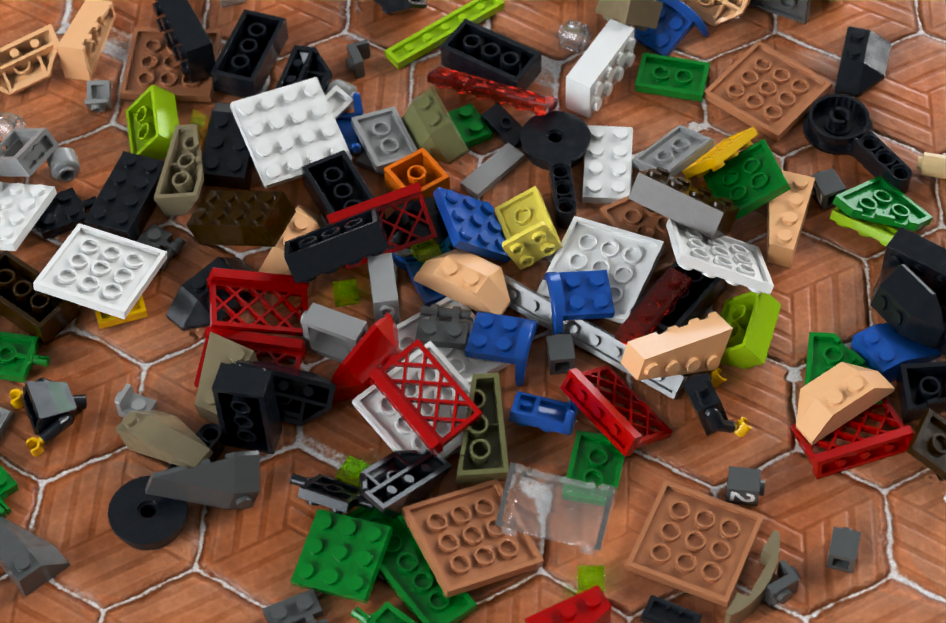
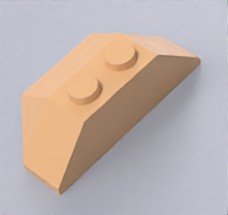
(717, 11)
(28, 60)
(300, 224)
(466, 280)
(838, 398)

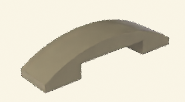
(744, 606)

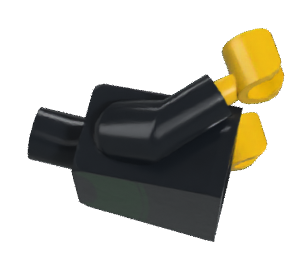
(708, 405)
(48, 408)

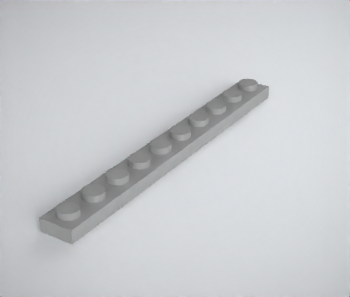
(584, 334)

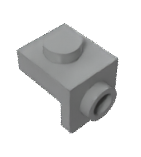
(98, 95)

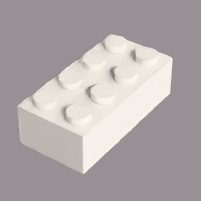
(600, 68)

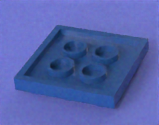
(471, 224)

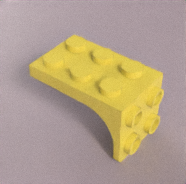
(527, 228)

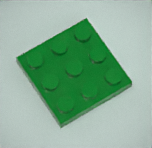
(749, 179)
(342, 556)

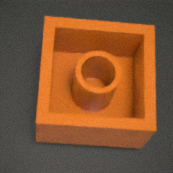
(416, 168)

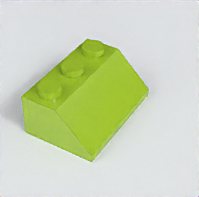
(152, 122)
(753, 324)

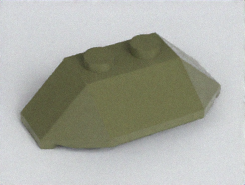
(433, 127)

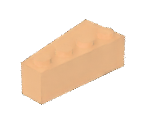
(85, 39)
(786, 218)
(678, 350)

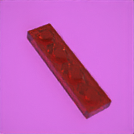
(654, 306)

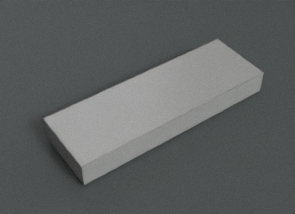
(492, 171)

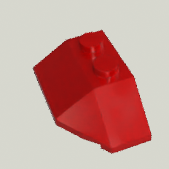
(371, 352)

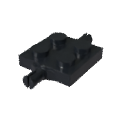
(63, 214)
(330, 493)

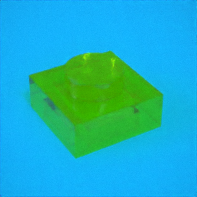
(425, 250)
(345, 292)
(350, 470)
(590, 576)

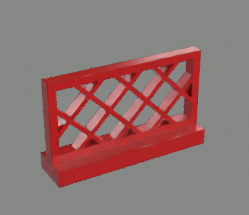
(387, 201)
(255, 283)
(261, 344)
(405, 406)
(610, 417)
(860, 450)

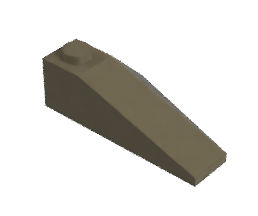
(181, 173)
(163, 438)

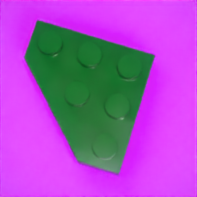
(882, 204)
(827, 351)

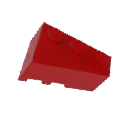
(585, 607)

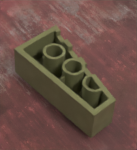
(484, 442)

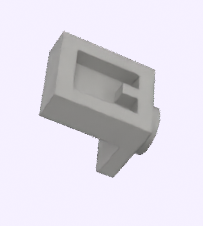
(129, 401)

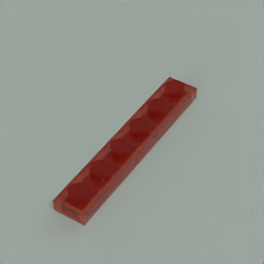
(492, 90)

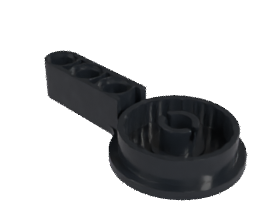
(844, 127)
(570, 147)
(132, 505)

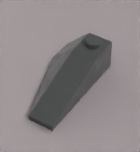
(220, 484)
(27, 557)

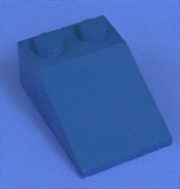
(886, 350)

